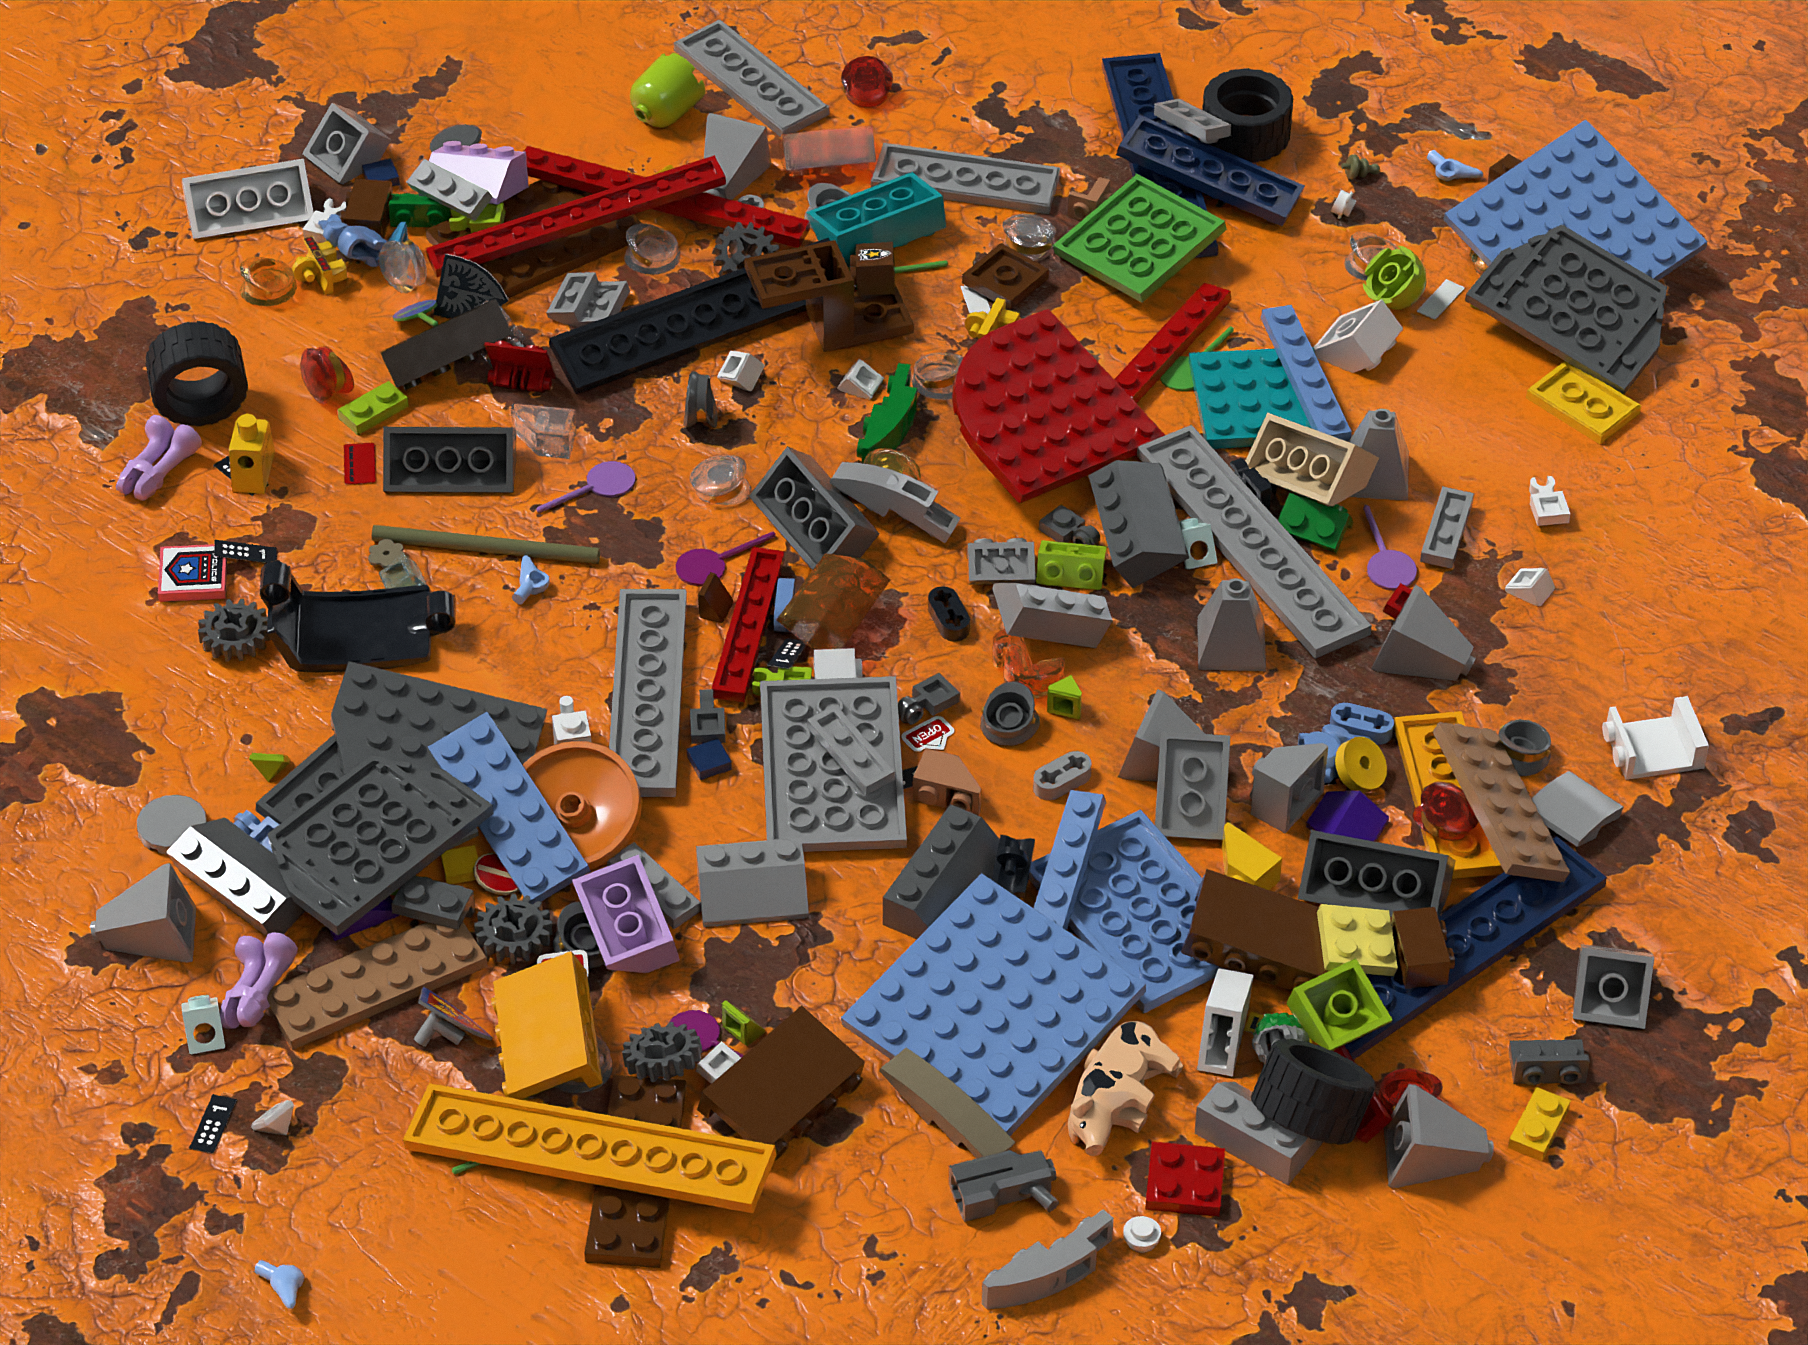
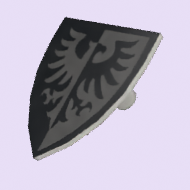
(465, 287)

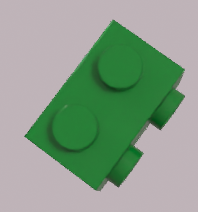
(1315, 522)

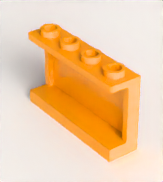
(546, 1027)

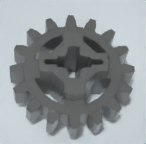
(743, 244)
(234, 630)
(513, 928)
(662, 1051)

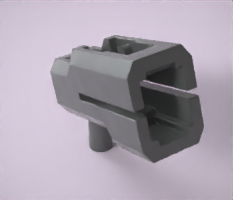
(1000, 1179)

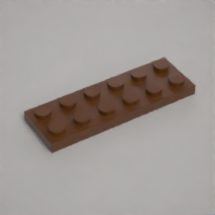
(624, 1223)

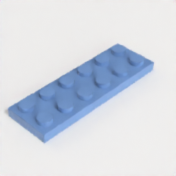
(523, 826)

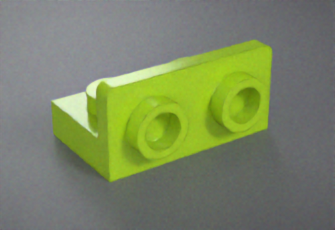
(1071, 565)

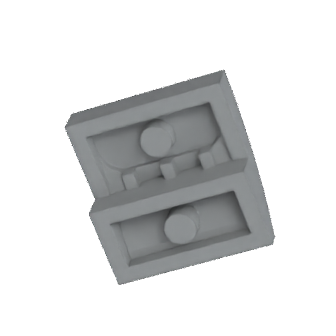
(586, 300)
(1575, 808)

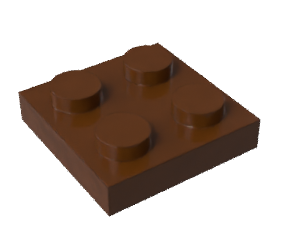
(1005, 275)

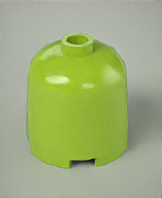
(666, 91)

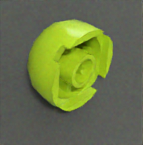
(1395, 278)

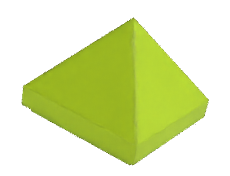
(269, 764)

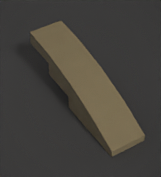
(946, 1104)

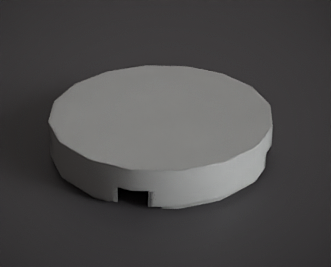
(167, 819)

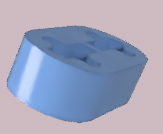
(785, 592)
(1363, 721)

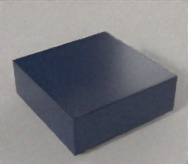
(381, 170)
(709, 759)

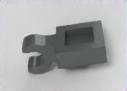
(707, 722)

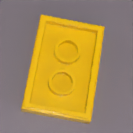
(1583, 402)

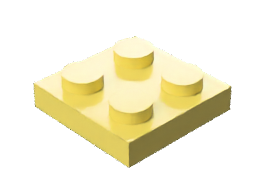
(1357, 934)

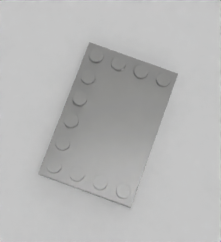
(805, 785)

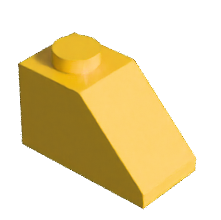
(1249, 859)

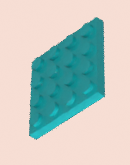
(1238, 391)

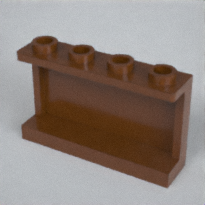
(1255, 932)
(784, 1082)

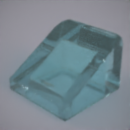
(402, 573)

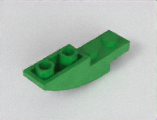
(893, 418)

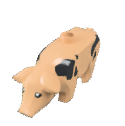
(1114, 1084)

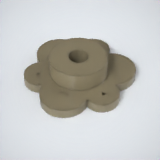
(385, 553)

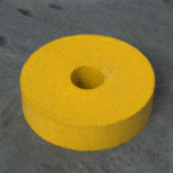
(1373, 763)

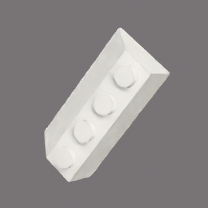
(247, 198)

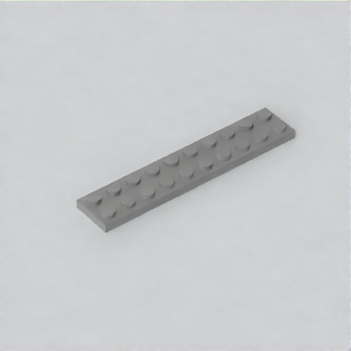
(1256, 543)

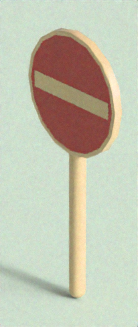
(493, 876)

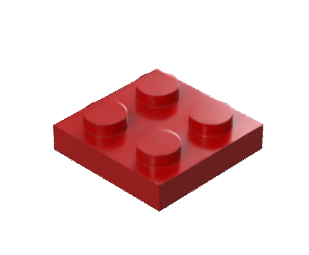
(1185, 1179)

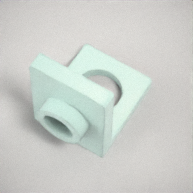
(1195, 531)
(202, 1010)

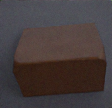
(714, 599)

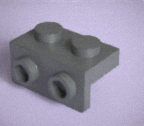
(434, 902)

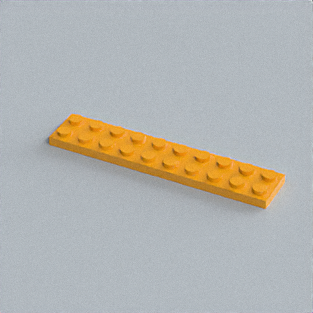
(591, 1147)

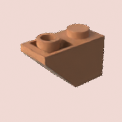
(944, 781)

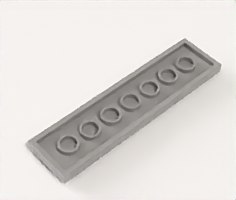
(649, 686)

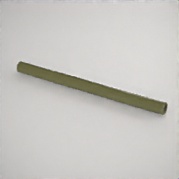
(487, 544)

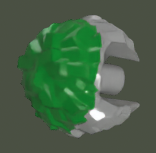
(1273, 1028)

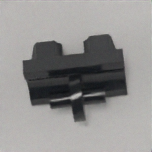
(1013, 864)

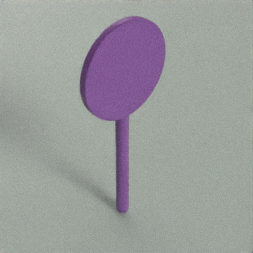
(604, 479)
(1388, 567)

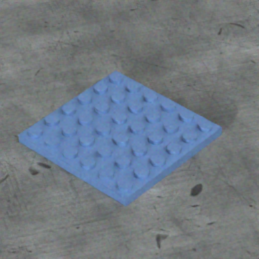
(1590, 191)
(996, 1001)

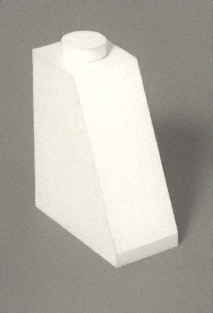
(1224, 1021)

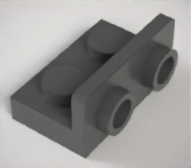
(1548, 1061)

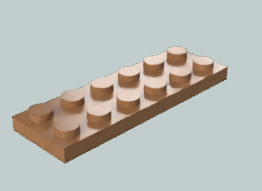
(1501, 802)
(372, 981)

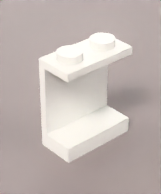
(1657, 744)

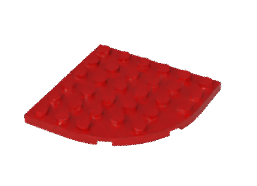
(1043, 408)

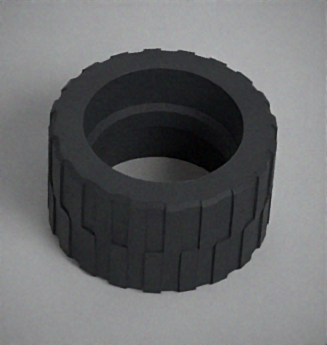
(1253, 94)
(191, 347)
(1313, 1091)

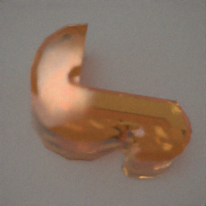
(1013, 655)

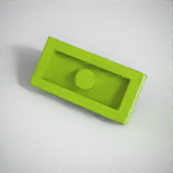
(373, 407)

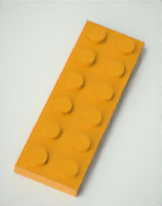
(1427, 764)

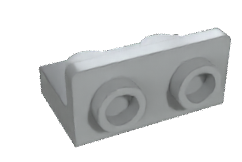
(1001, 561)

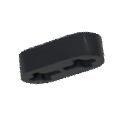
(954, 611)

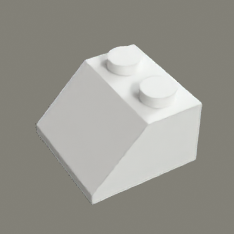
(1359, 338)

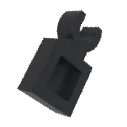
(1254, 481)

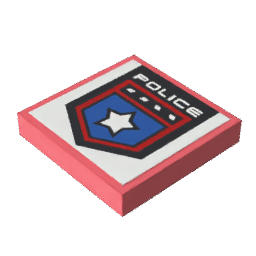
(191, 573)

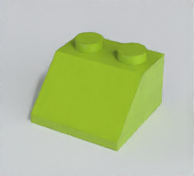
(1338, 1006)

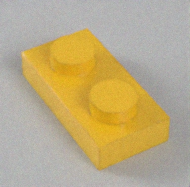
(1539, 1124)

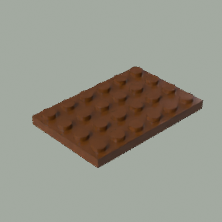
(551, 259)

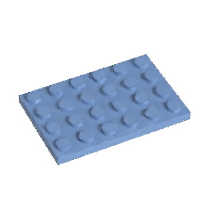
(1138, 907)

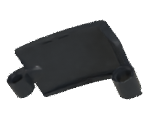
(362, 627)

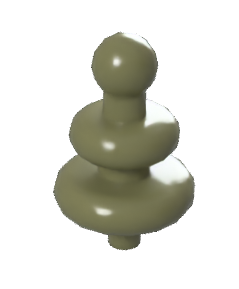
(1356, 167)

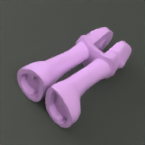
(141, 473)
(262, 969)

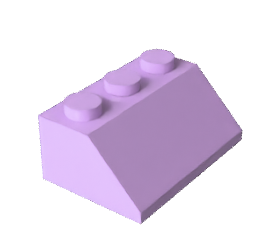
(496, 170)
(626, 917)

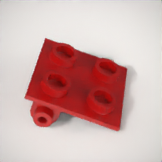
(512, 361)

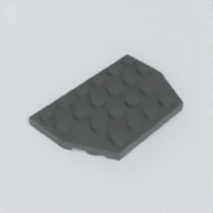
(1576, 304)
(403, 715)
(371, 836)

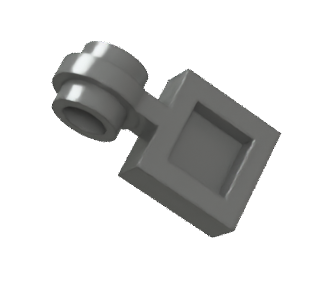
(1065, 525)
(932, 694)

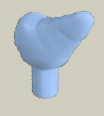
(1452, 169)
(531, 581)
(283, 1279)

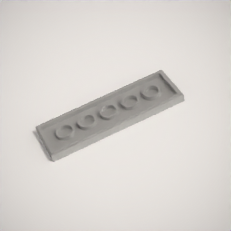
(751, 78)
(972, 177)

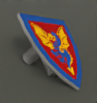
(435, 1022)

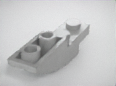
(887, 489)
(1042, 1272)

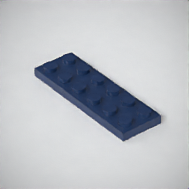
(1210, 170)

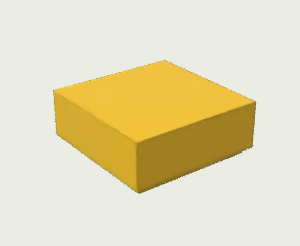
(459, 864)

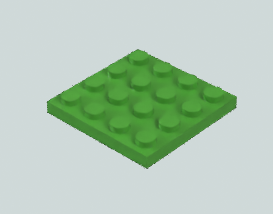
(1139, 237)

